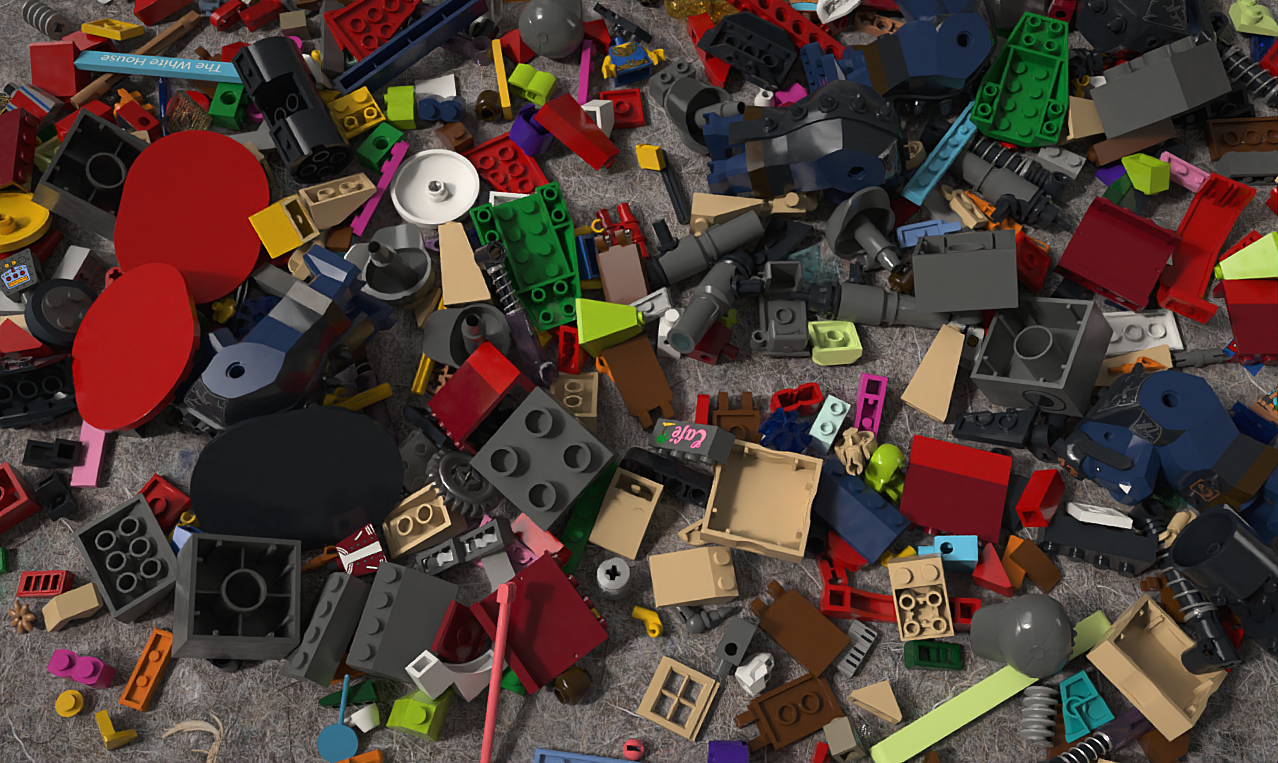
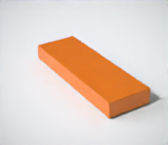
(148, 671)

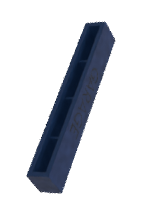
(411, 45)

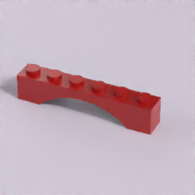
(853, 604)

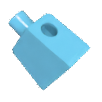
(959, 551)

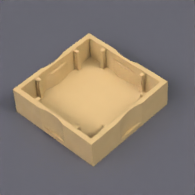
(762, 501)
(1145, 664)

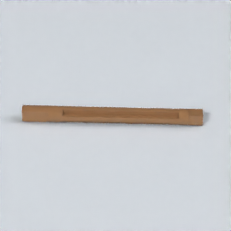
(152, 48)

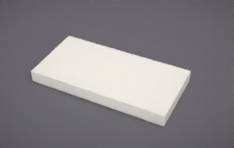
(1142, 331)

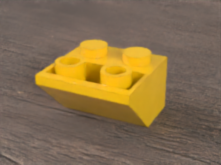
(357, 112)
(284, 225)

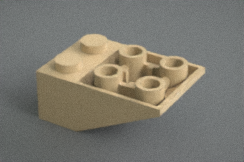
(626, 513)
(920, 596)

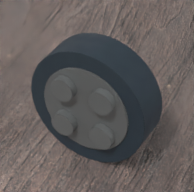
(57, 312)

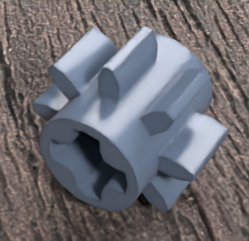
(210, 6)

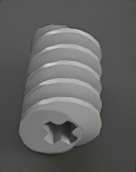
(45, 19)
(610, 569)
(1037, 715)

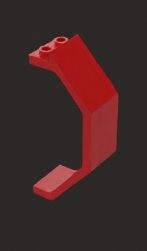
(1203, 233)

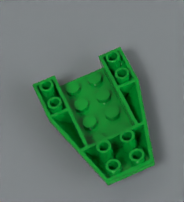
(1026, 85)
(539, 253)

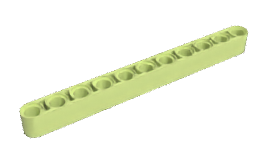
(975, 701)

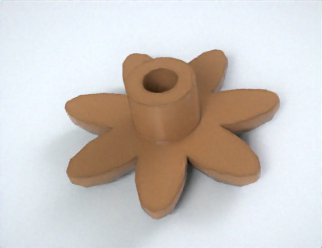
(21, 617)

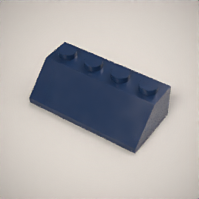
(856, 512)

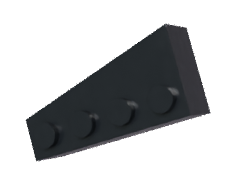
(1098, 545)

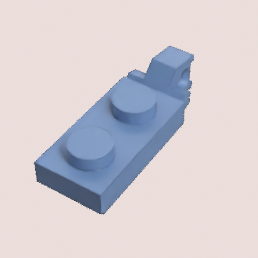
(909, 234)

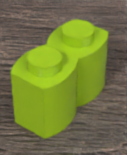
(532, 84)
(401, 107)

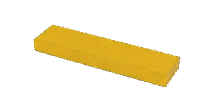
(501, 79)

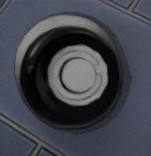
(501, 413)

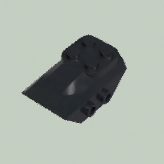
(753, 47)
(36, 391)

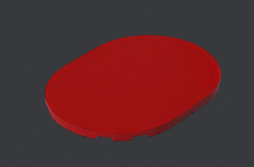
(191, 209)
(135, 347)

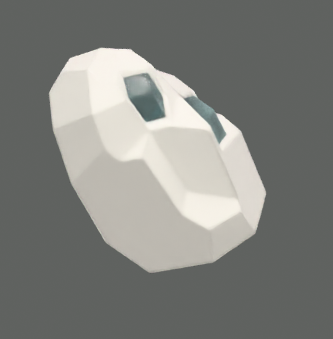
(755, 672)

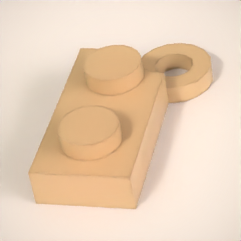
(966, 209)

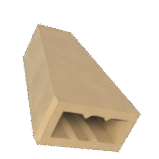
(1080, 122)
(461, 277)
(1159, 354)
(935, 377)

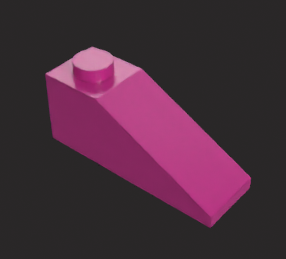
(869, 402)

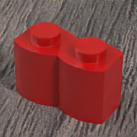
(804, 399)

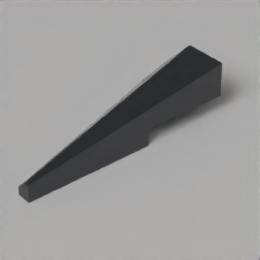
(1226, 106)

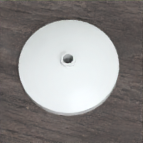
(435, 188)

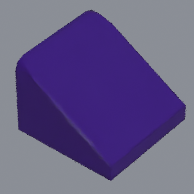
(1110, 173)

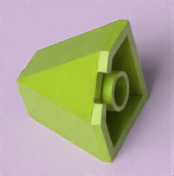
(420, 714)

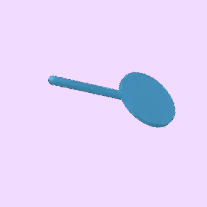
(338, 740)

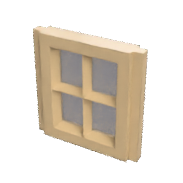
(678, 698)

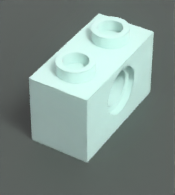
(828, 423)

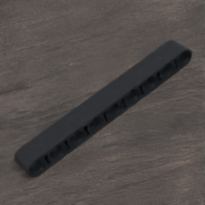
(691, 483)

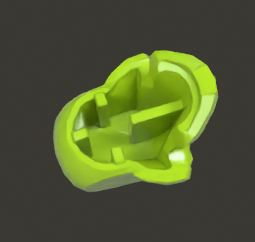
(884, 471)

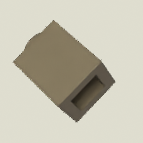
(296, 24)
(844, 740)

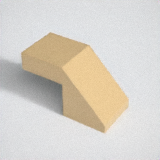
(72, 605)

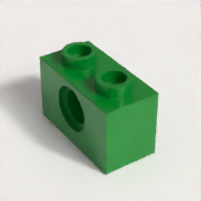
(229, 105)
(378, 147)

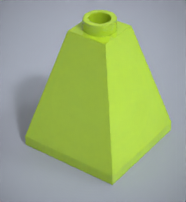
(1253, 262)
(606, 324)

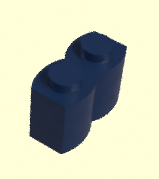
(435, 107)

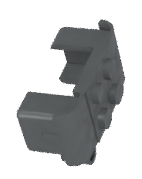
(781, 318)

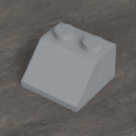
(1060, 159)

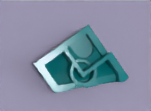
(1082, 706)

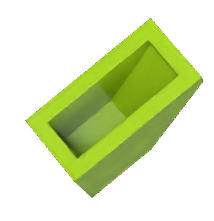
(1147, 173)

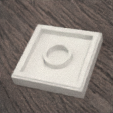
(1098, 515)

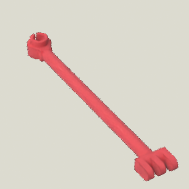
(505, 596)

